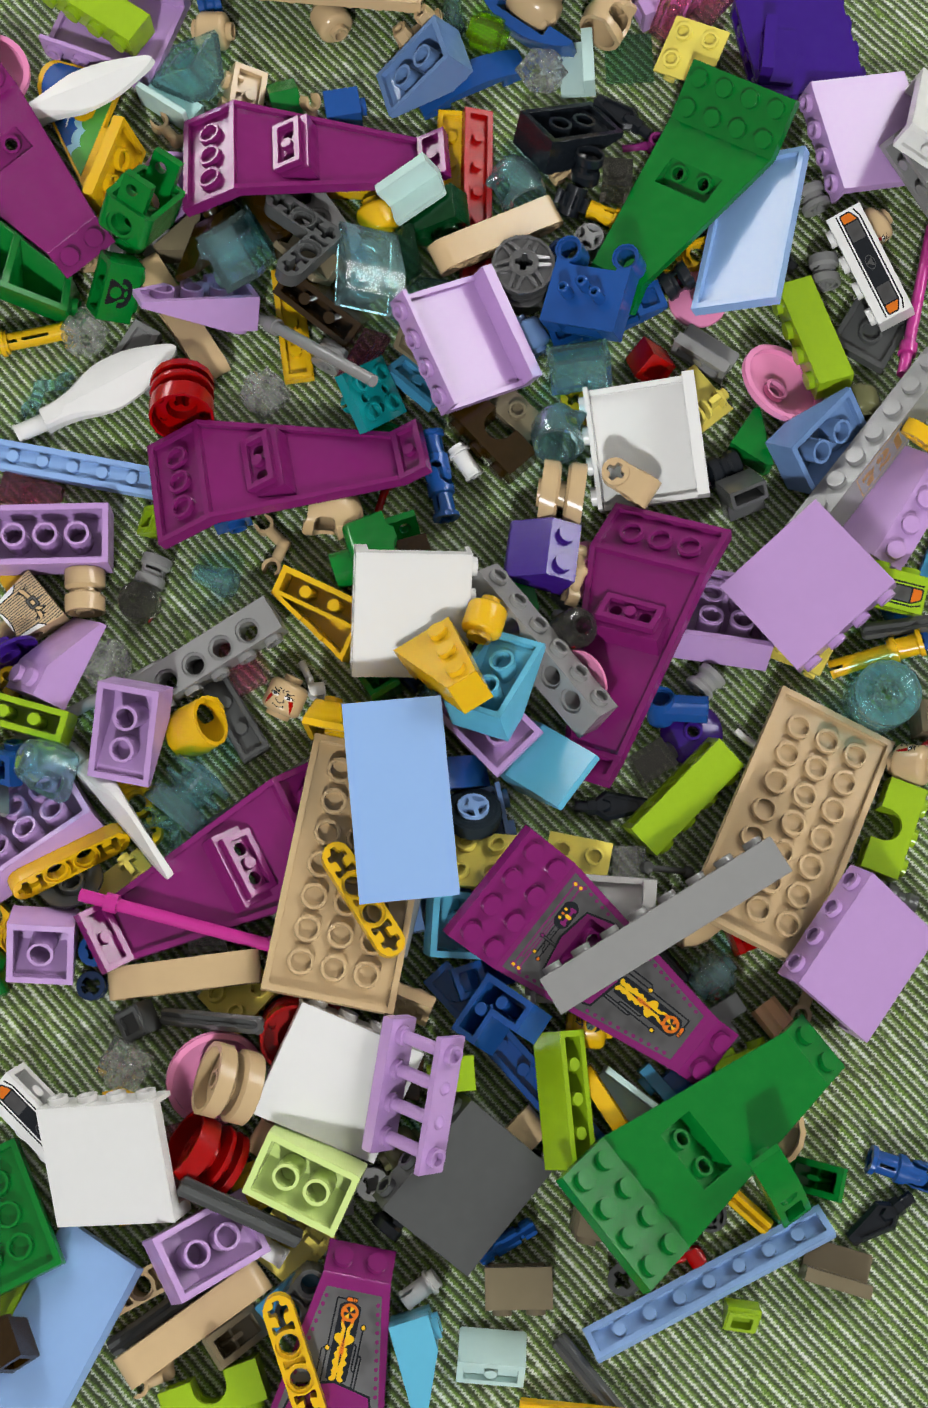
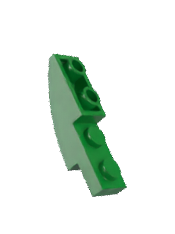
(779, 1185)

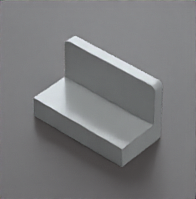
(704, 351)

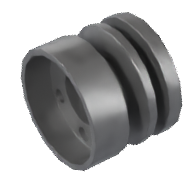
(527, 287)

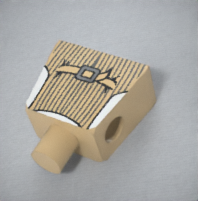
(29, 610)

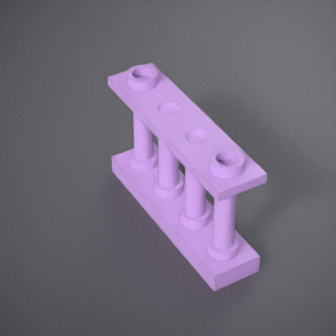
(388, 1090)

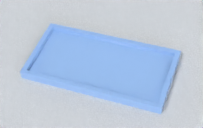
(752, 241)
(400, 799)
(69, 1319)

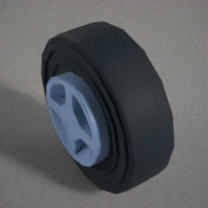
(475, 813)

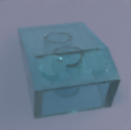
(236, 250)
(368, 269)

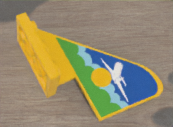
(94, 149)

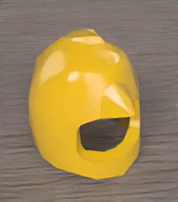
(191, 736)

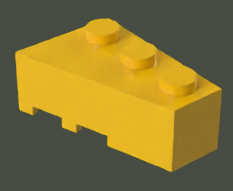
(318, 607)
(445, 665)

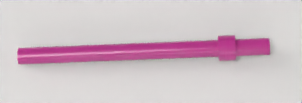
(908, 346)
(113, 903)

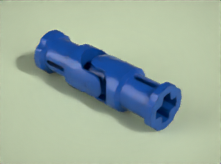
(439, 482)
(897, 1168)

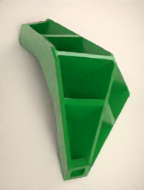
(32, 278)

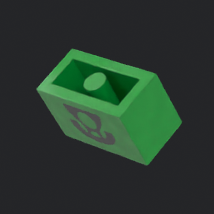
(112, 287)

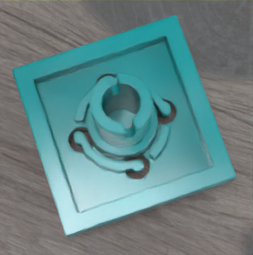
(368, 404)

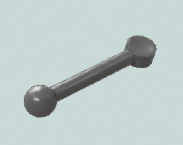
(647, 867)

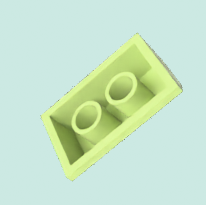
(304, 1179)

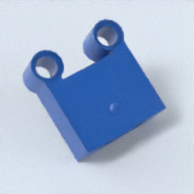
(589, 298)

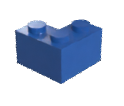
(494, 1012)

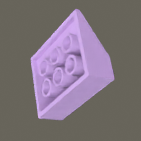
(894, 511)
(722, 632)
(40, 827)

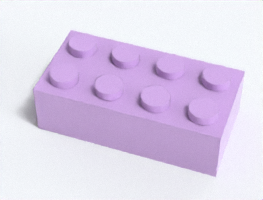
(55, 537)

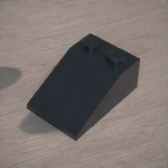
(554, 133)

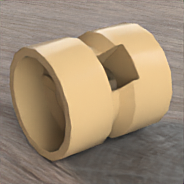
(84, 593)

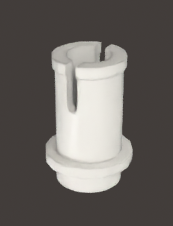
(465, 462)
(277, 1254)
(420, 1288)

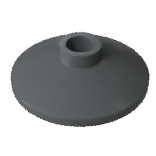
(66, 893)

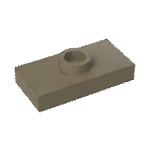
(515, 413)

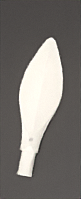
(89, 88)
(99, 390)
(118, 806)

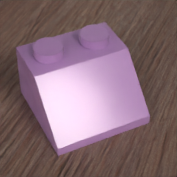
(41, 945)

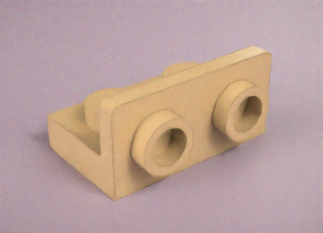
(243, 84)
(414, 1003)

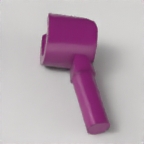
(646, 146)

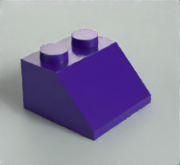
(543, 553)

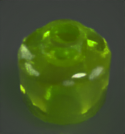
(487, 32)

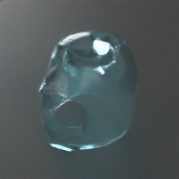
(515, 182)
(558, 433)
(42, 764)

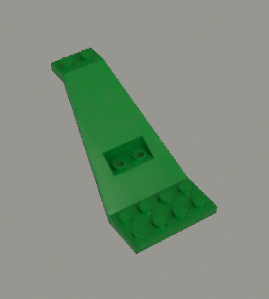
(717, 133)
(648, 1190)

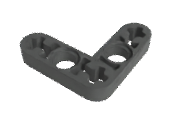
(317, 237)

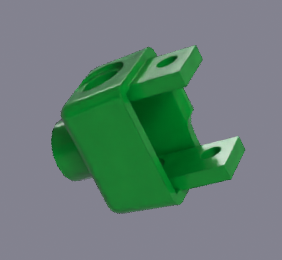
(127, 202)
(376, 533)

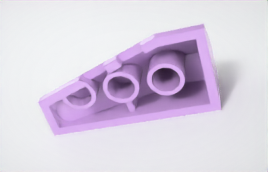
(204, 303)

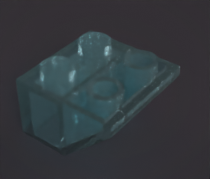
(578, 366)

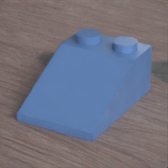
(424, 68)
(815, 440)

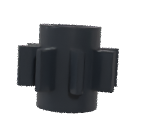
(572, 200)

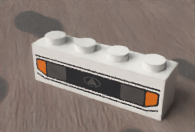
(870, 268)
(19, 1098)

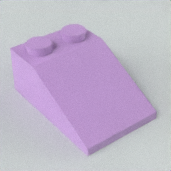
(56, 664)
(128, 730)
(494, 752)
(202, 1252)

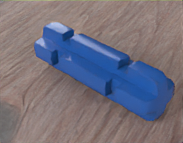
(510, 1239)

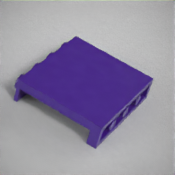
(822, 46)

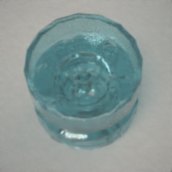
(869, 707)
(187, 794)

